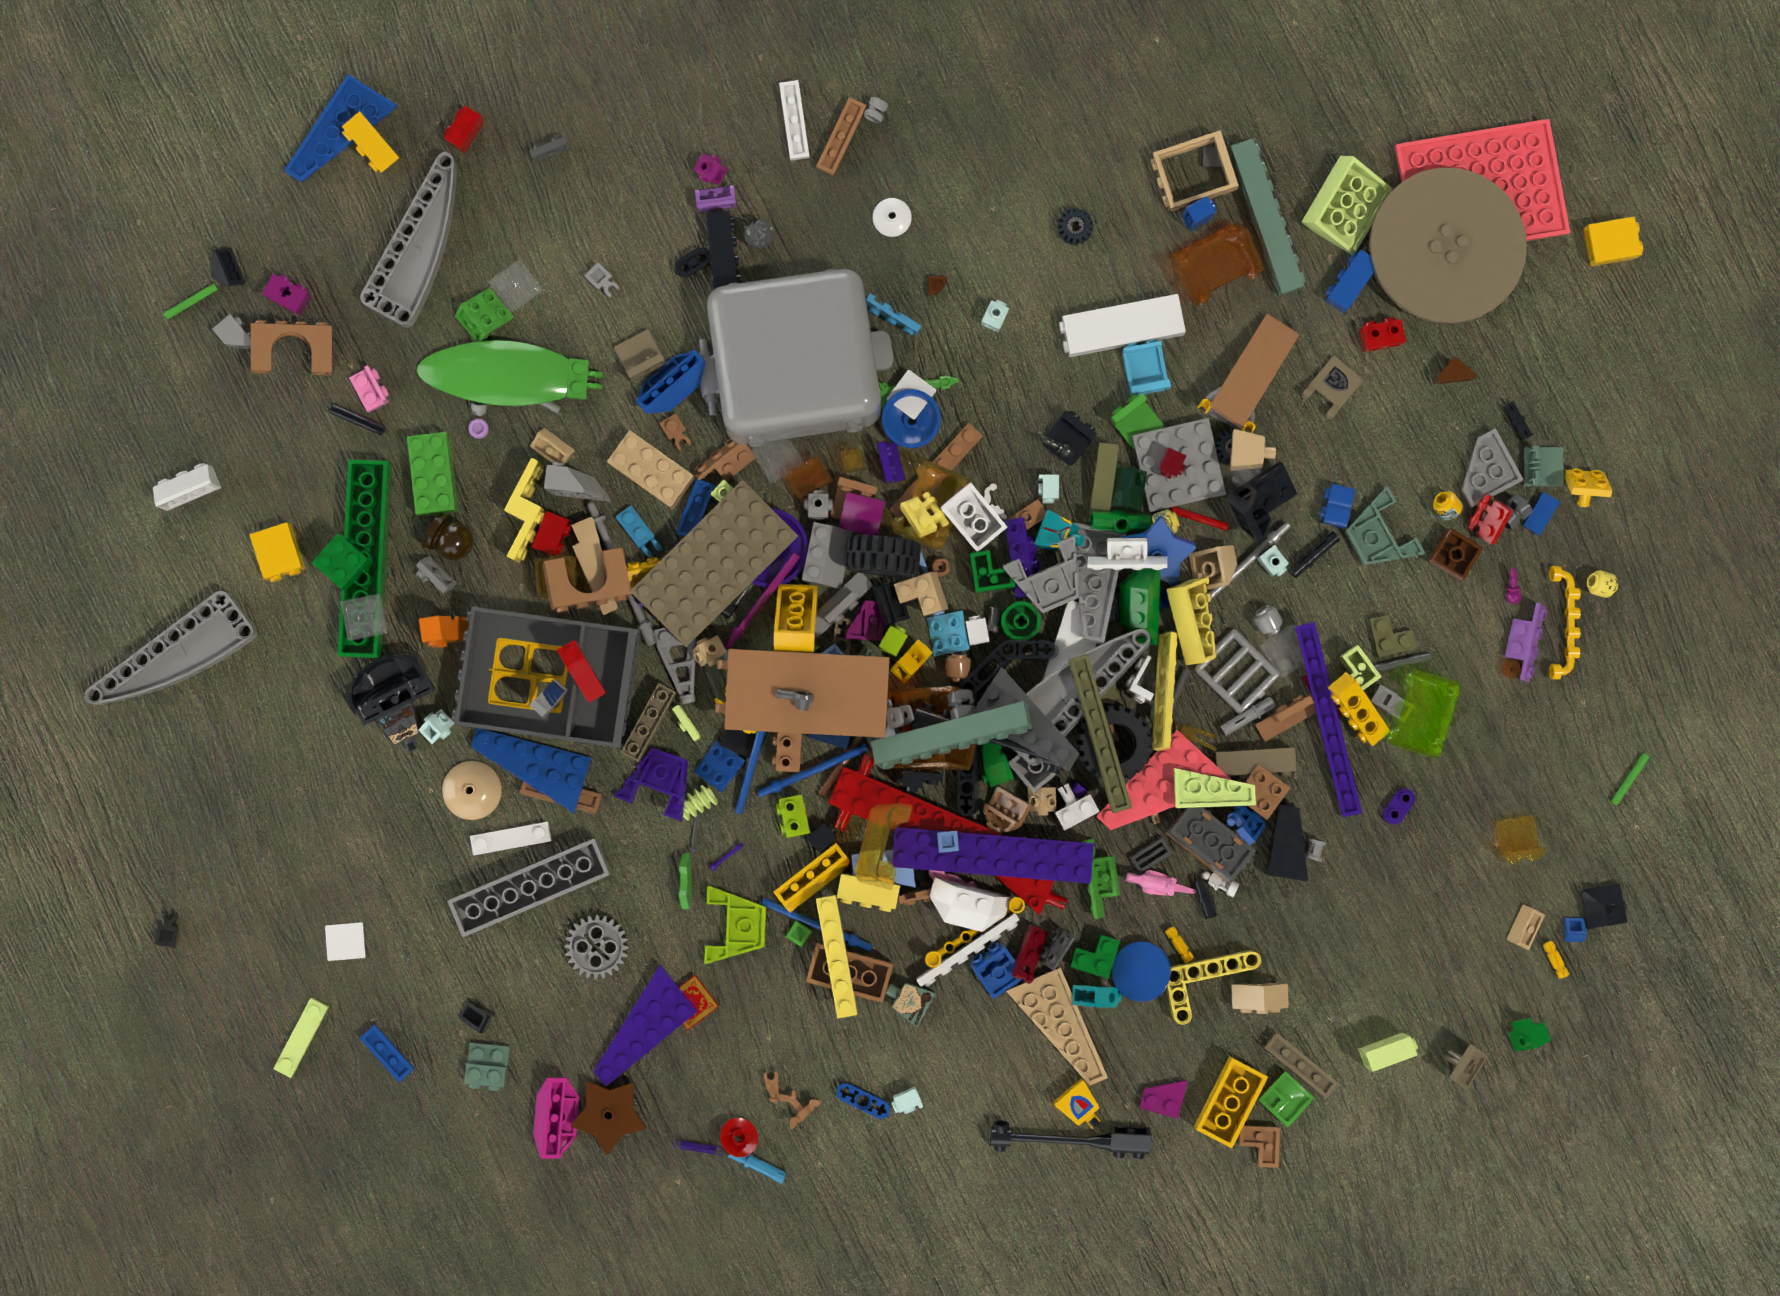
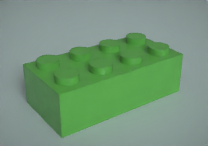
(432, 474)

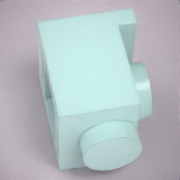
(1048, 488)
(1266, 561)
(906, 1101)

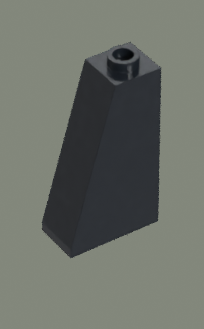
(1287, 845)

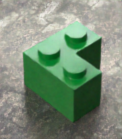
(984, 577)
(1099, 961)

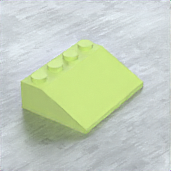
(1347, 204)

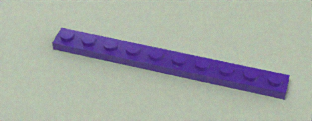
(1328, 719)

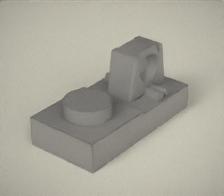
(431, 570)

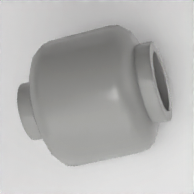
(1268, 620)

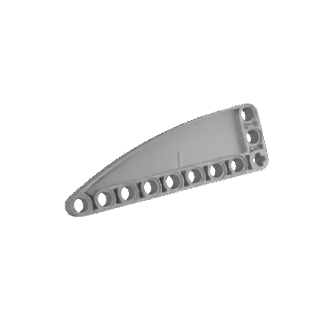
(418, 263)
(194, 651)
(1058, 691)

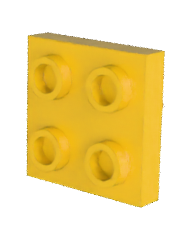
(1587, 485)

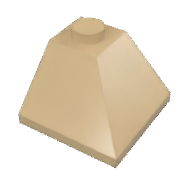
(1214, 563)

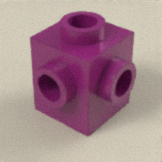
(710, 169)

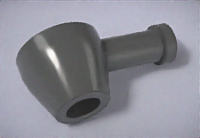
(802, 699)

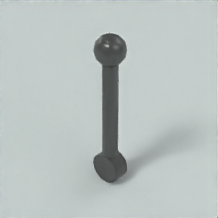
(692, 849)

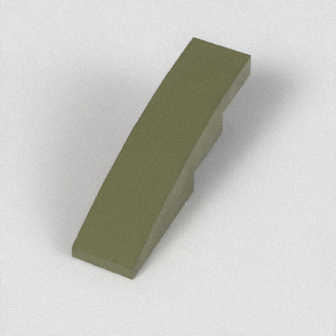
(1104, 478)

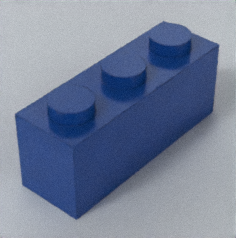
(1350, 281)

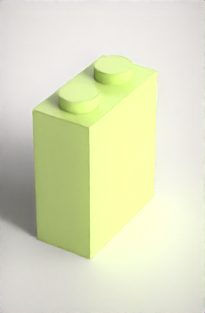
(1388, 1051)

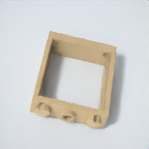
(1215, 137)

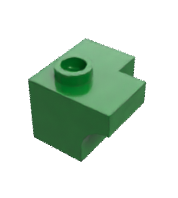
(1528, 1034)

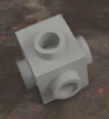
(818, 512)

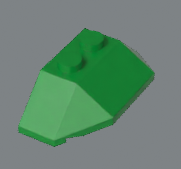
(1140, 603)

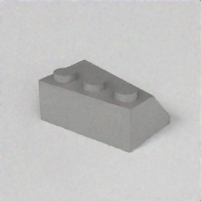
(572, 483)

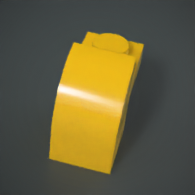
(911, 661)

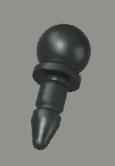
(1064, 449)

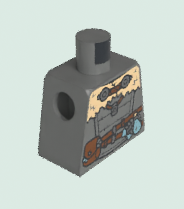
(402, 726)

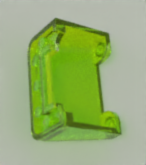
(1426, 714)

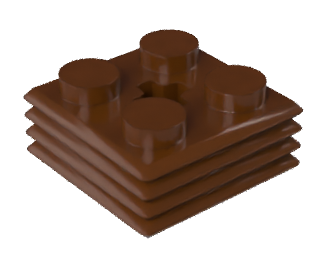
(1467, 551)

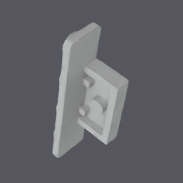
(843, 600)

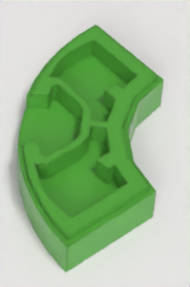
(685, 881)

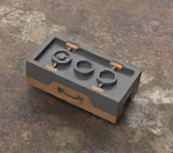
(1211, 842)

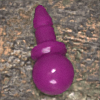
(1513, 594)

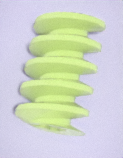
(697, 801)

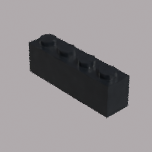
(722, 248)

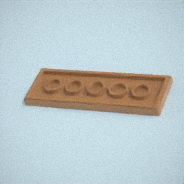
(1254, 370)

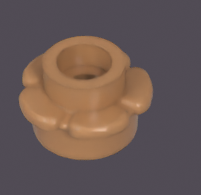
(945, 567)

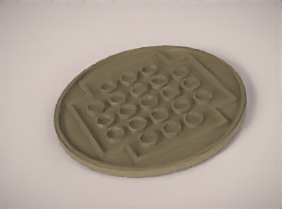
(1448, 245)

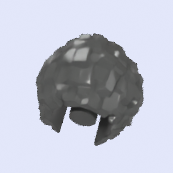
(758, 233)

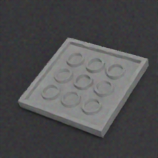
(1202, 472)

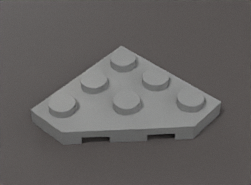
(1489, 469)

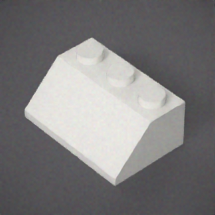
(185, 487)

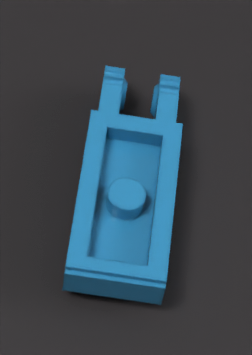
(637, 530)

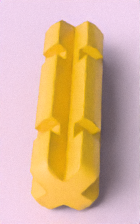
(1179, 944)
(1555, 959)

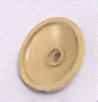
(485, 794)

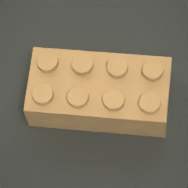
(651, 469)

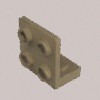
(639, 355)

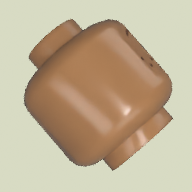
(957, 666)

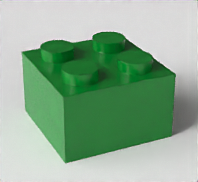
(341, 562)

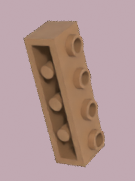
(788, 751)

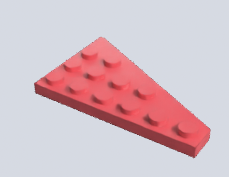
(1154, 786)

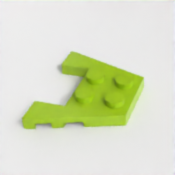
(744, 925)

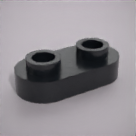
(692, 262)

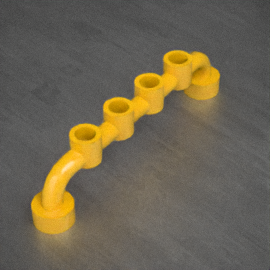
(1571, 613)
(933, 958)

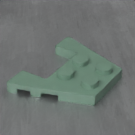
(1372, 537)

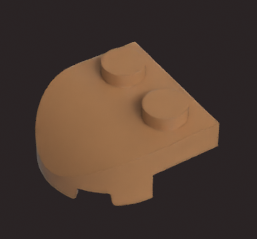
(1005, 811)

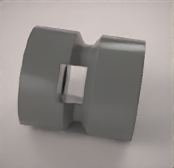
(1521, 510)
(961, 703)

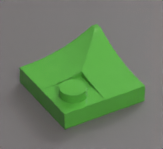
(1286, 1099)

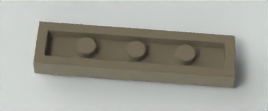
(1301, 1065)

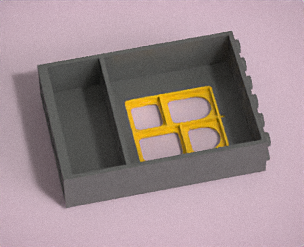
(608, 649)

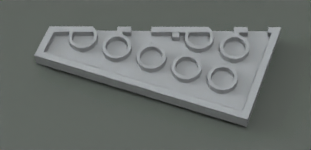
(1095, 586)

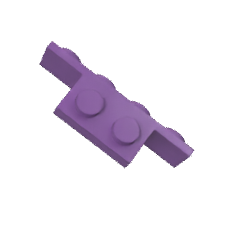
(1524, 641)

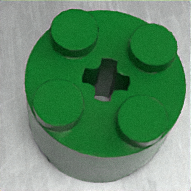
(1028, 613)

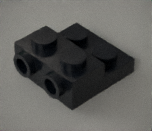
(914, 780)

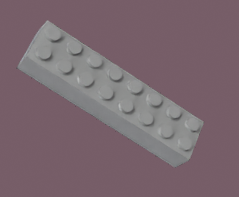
(529, 887)

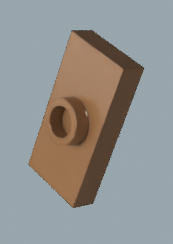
(1032, 513)

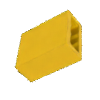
(1613, 241)
(277, 552)

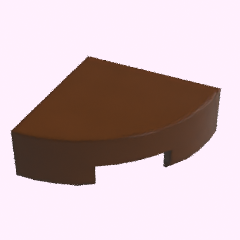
(936, 284)

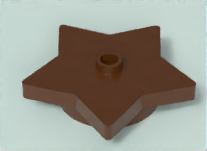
(618, 1102)

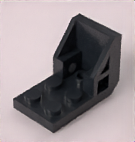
(1258, 498)

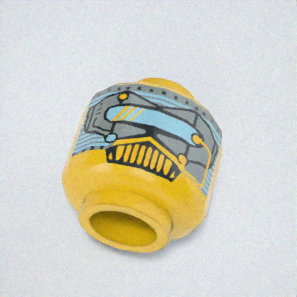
(1447, 505)

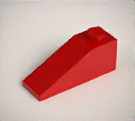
(581, 671)

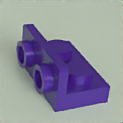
(890, 462)

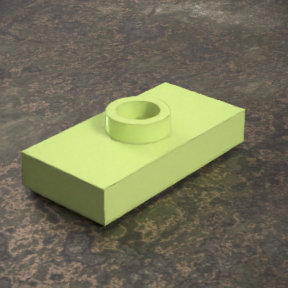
(685, 723)

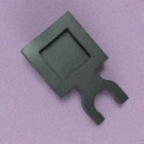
(167, 933)

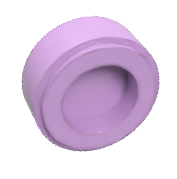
(478, 428)

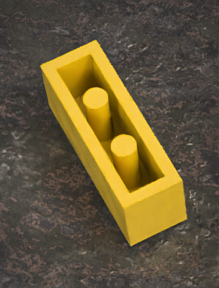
(369, 143)

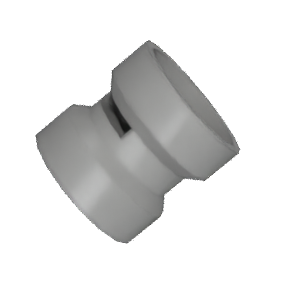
(875, 110)

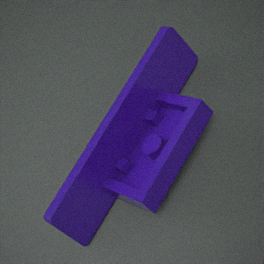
(1022, 548)

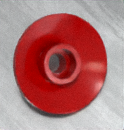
(744, 1131)

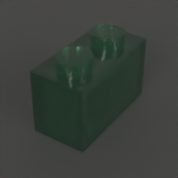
(1129, 488)

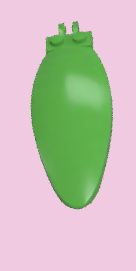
(507, 373)

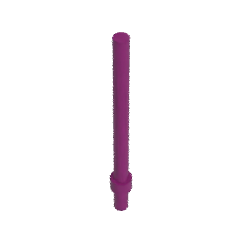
(738, 631)

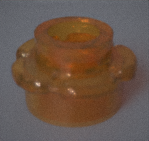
(1506, 669)

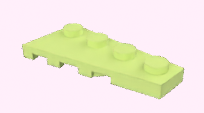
(1209, 791)

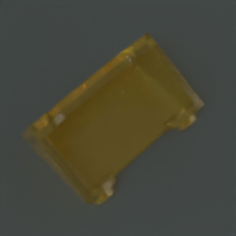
(943, 486)
(870, 867)

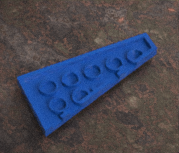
(544, 768)

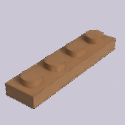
(841, 136)
(588, 800)

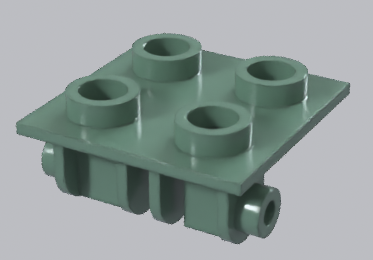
(1543, 466)

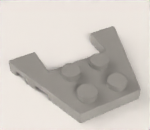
(1053, 585)

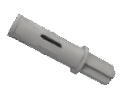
(1249, 715)

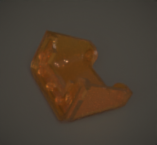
(1216, 261)

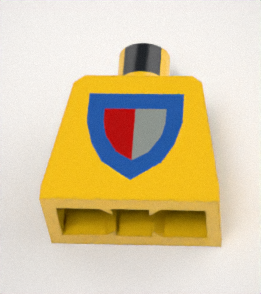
(1079, 1104)

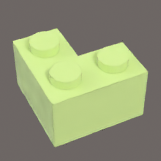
(1359, 667)

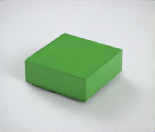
(798, 933)

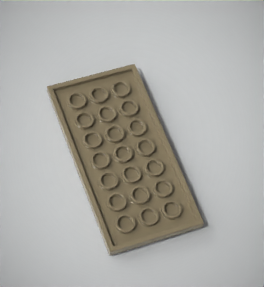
(714, 563)

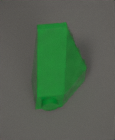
(995, 765)

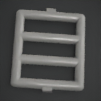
(1260, 661)

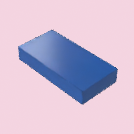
(1542, 512)

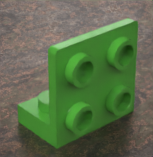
(483, 315)

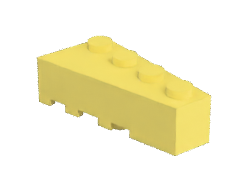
(1193, 620)

